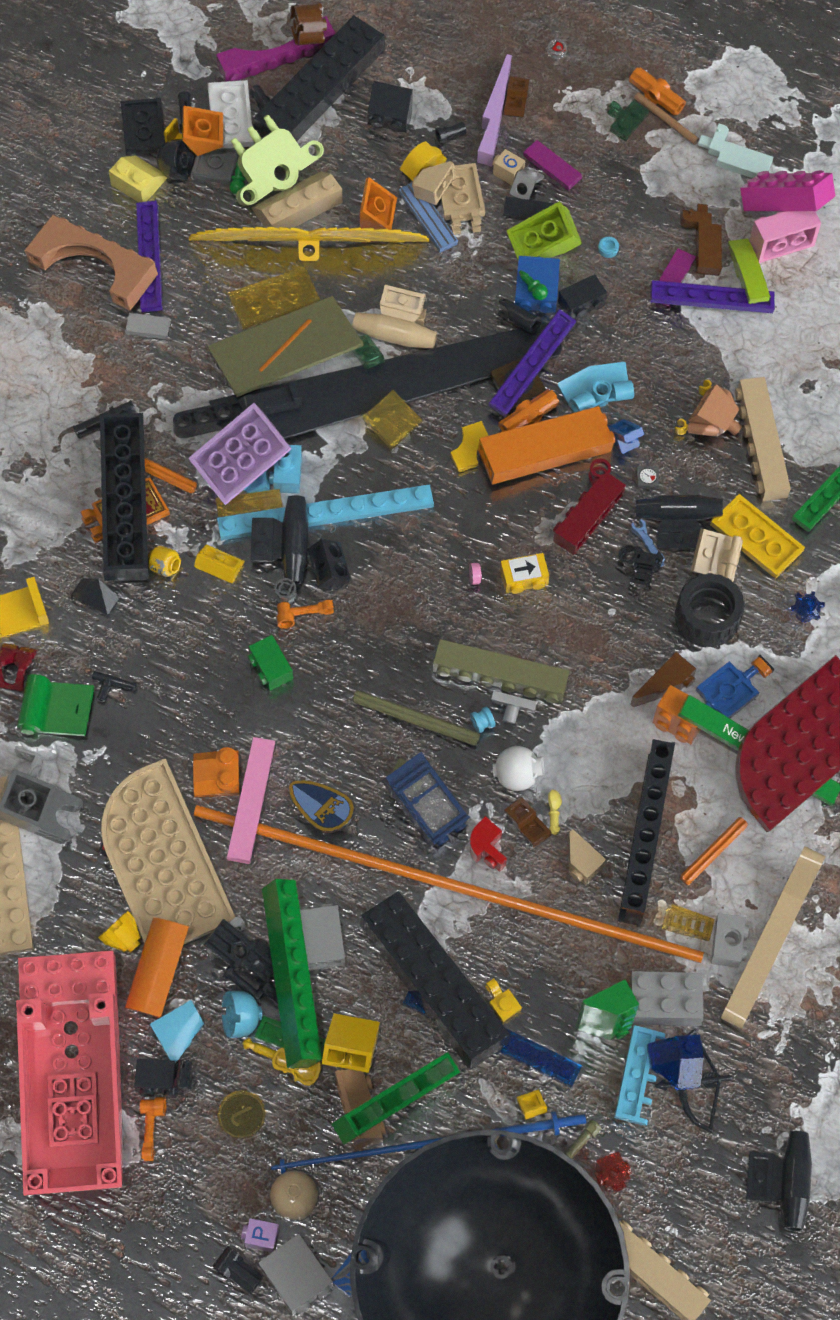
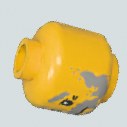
(164, 561)

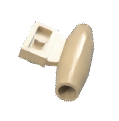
(397, 322)

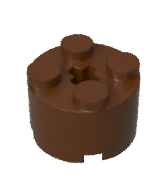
(308, 23)

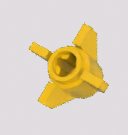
(122, 934)

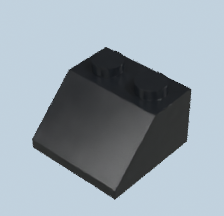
(390, 106)

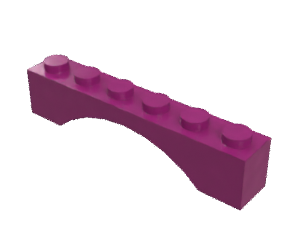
(241, 63)

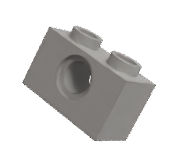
(722, 952)

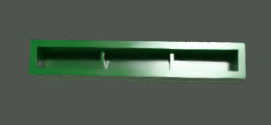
(395, 1098)

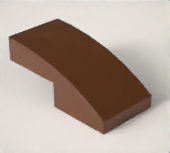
(516, 96)
(527, 822)

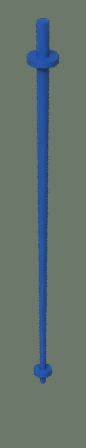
(553, 1123)

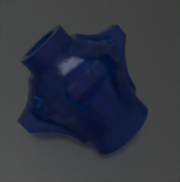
(807, 607)

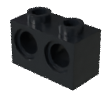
(329, 564)

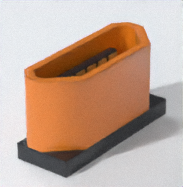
(763, 666)

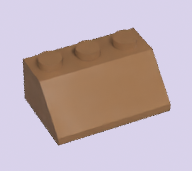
(353, 1092)

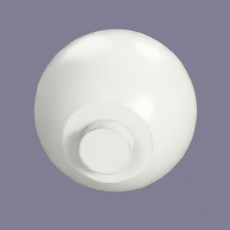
(518, 768)

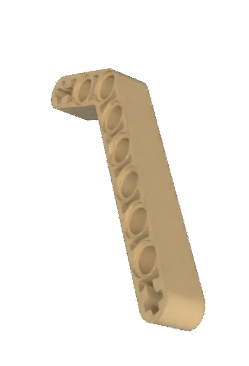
(773, 937)

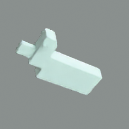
(735, 157)

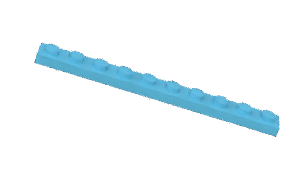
(336, 510)

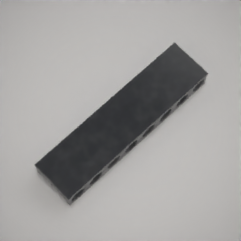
(646, 833)

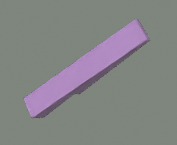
(493, 114)

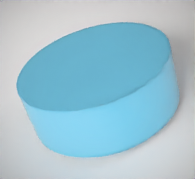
(608, 247)

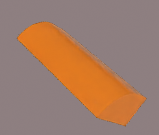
(156, 967)

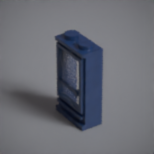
(426, 800)

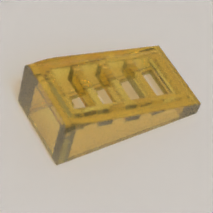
(676, 927)

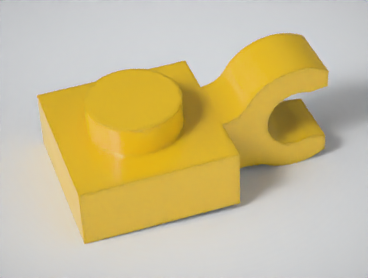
(503, 1003)

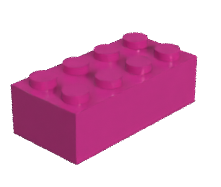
(788, 191)

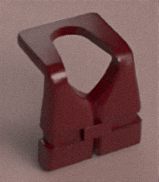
(21, 657)

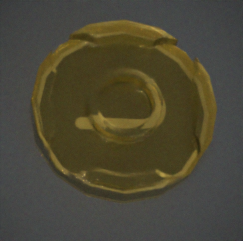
(241, 1114)

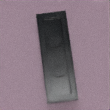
(523, 208)

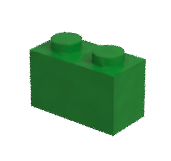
(270, 662)

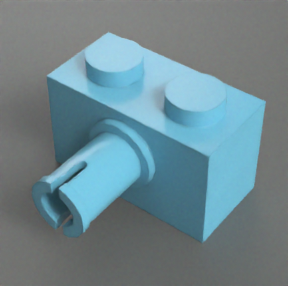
(288, 471)

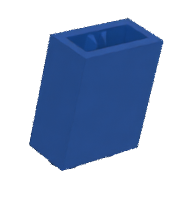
(541, 269)

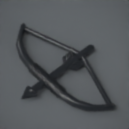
(709, 1082)

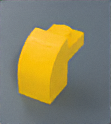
(420, 158)

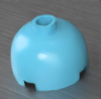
(241, 1014)

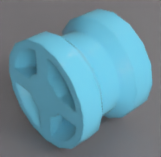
(482, 719)

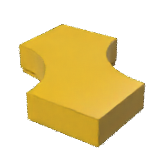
(466, 454)

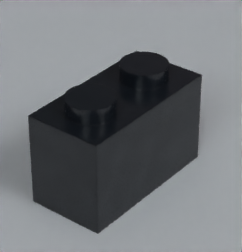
(582, 297)

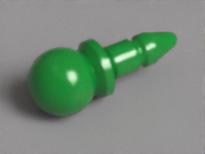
(238, 181)
(538, 290)

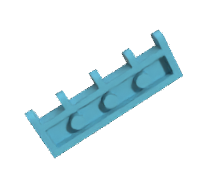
(636, 1076)

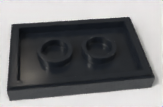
(142, 126)

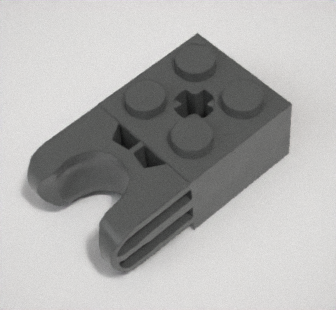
(42, 804)

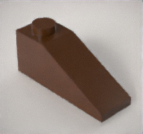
(674, 672)

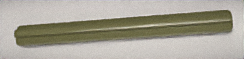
(416, 717)

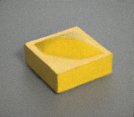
(532, 1104)

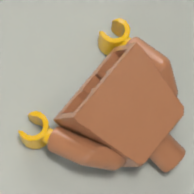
(713, 413)

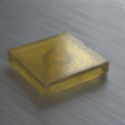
(392, 419)

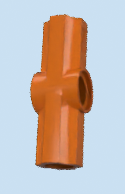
(657, 91)
(530, 411)

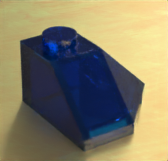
(678, 1060)

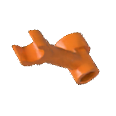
(286, 615)
(151, 1109)

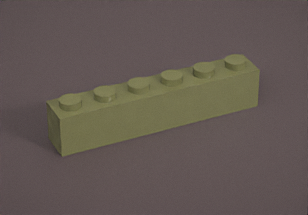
(500, 671)

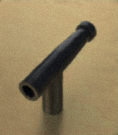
(107, 681)

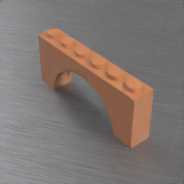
(63, 239)

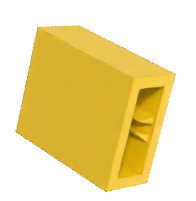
(350, 1043)

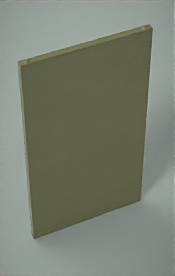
(246, 352)

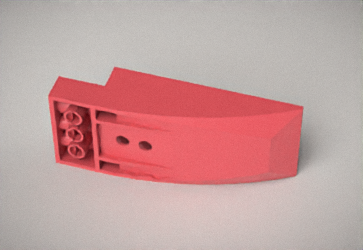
(69, 1103)

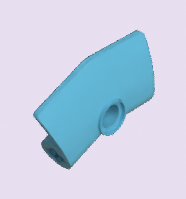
(583, 387)

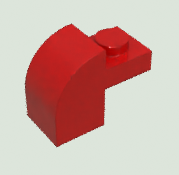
(482, 844)

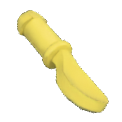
(555, 802)

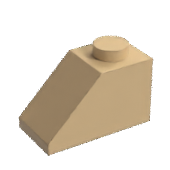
(433, 182)
(583, 859)

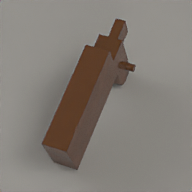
(707, 239)

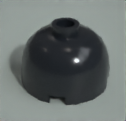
(175, 160)

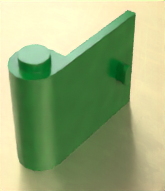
(53, 707)

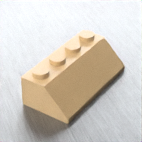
(300, 202)

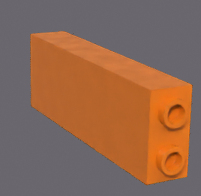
(546, 445)

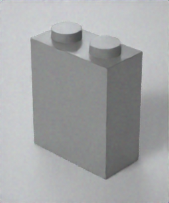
(322, 936)
(296, 1275)

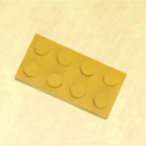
(762, 538)

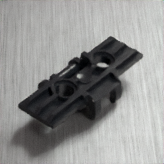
(256, 959)

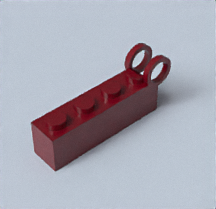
(590, 510)

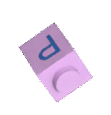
(260, 1235)

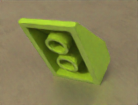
(545, 233)

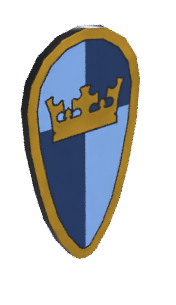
(322, 805)

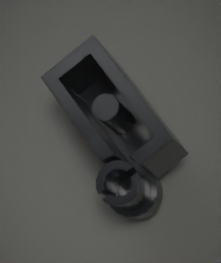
(162, 1077)

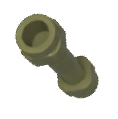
(591, 1130)

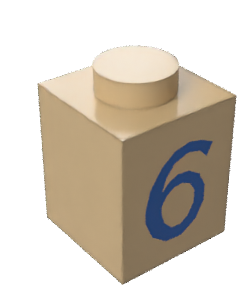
(507, 166)

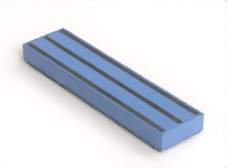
(429, 219)

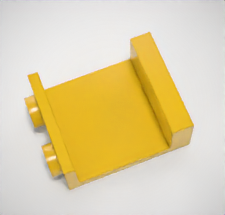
(22, 610)

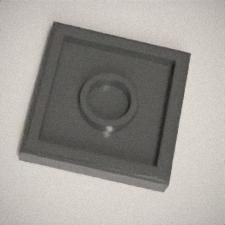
(216, 166)

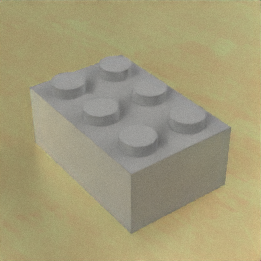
(668, 998)

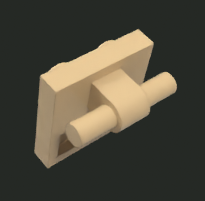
(716, 554)

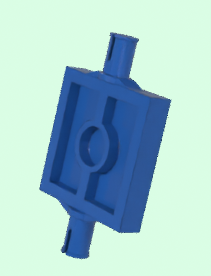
(729, 689)

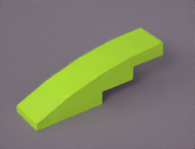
(748, 270)

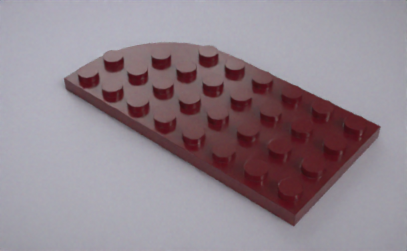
(792, 748)

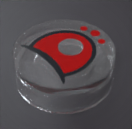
(557, 48)

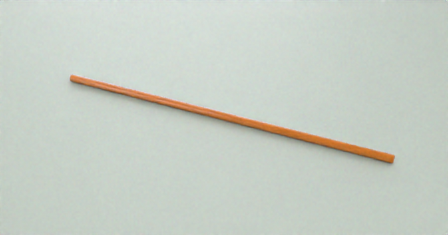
(458, 886)

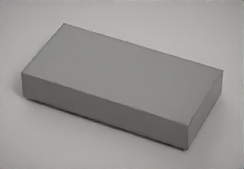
(148, 326)

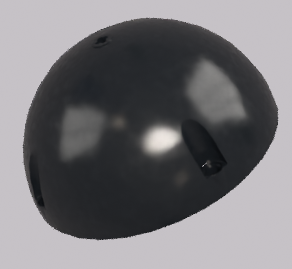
(470, 1205)

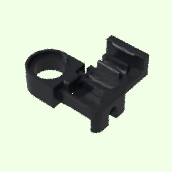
(643, 564)

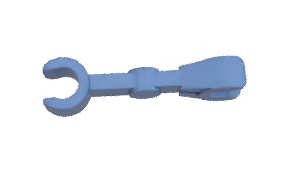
(642, 534)

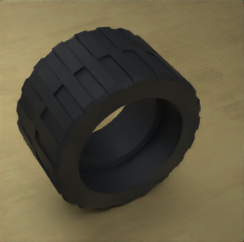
(713, 587)

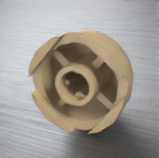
(294, 1195)

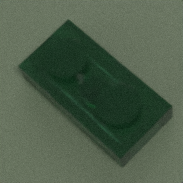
(369, 354)

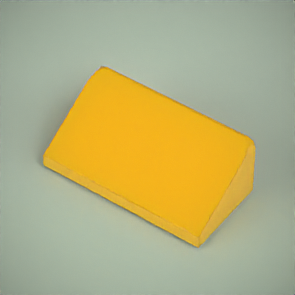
(218, 563)

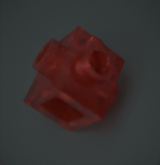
(614, 1164)

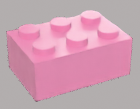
(784, 233)

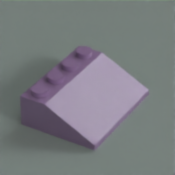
(240, 453)

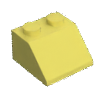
(136, 178)

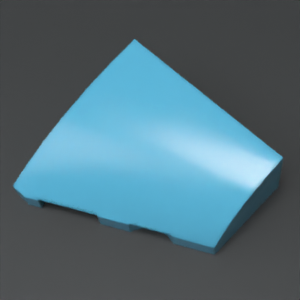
(177, 1029)

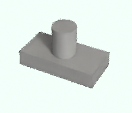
(513, 705)

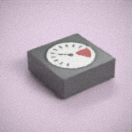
(647, 477)

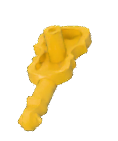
(304, 1075)

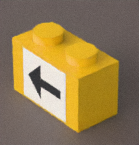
(524, 573)

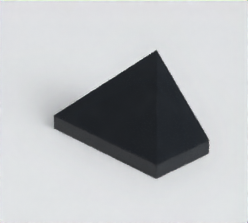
(95, 595)

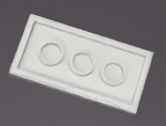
(234, 103)

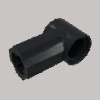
(233, 1267)

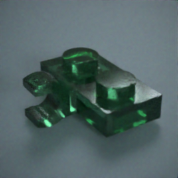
(626, 120)

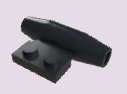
(678, 518)
(284, 539)
(783, 1179)

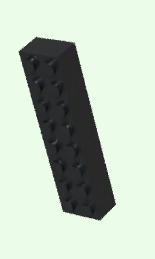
(322, 79)
(123, 497)
(434, 980)

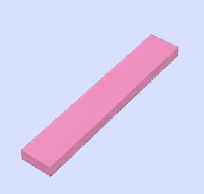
(251, 800)

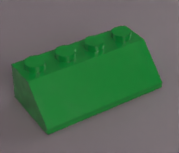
(609, 1012)

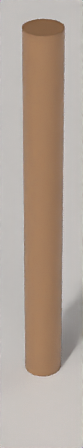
(666, 118)

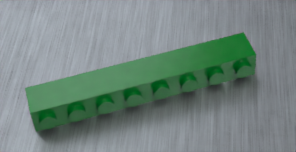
(291, 974)

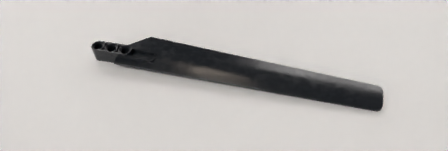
(356, 390)

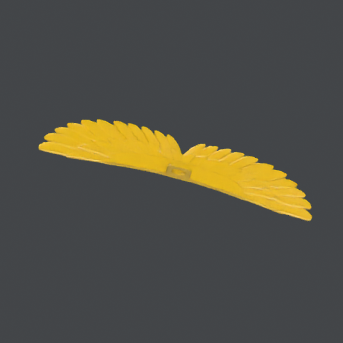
(308, 237)

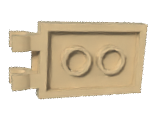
(464, 199)

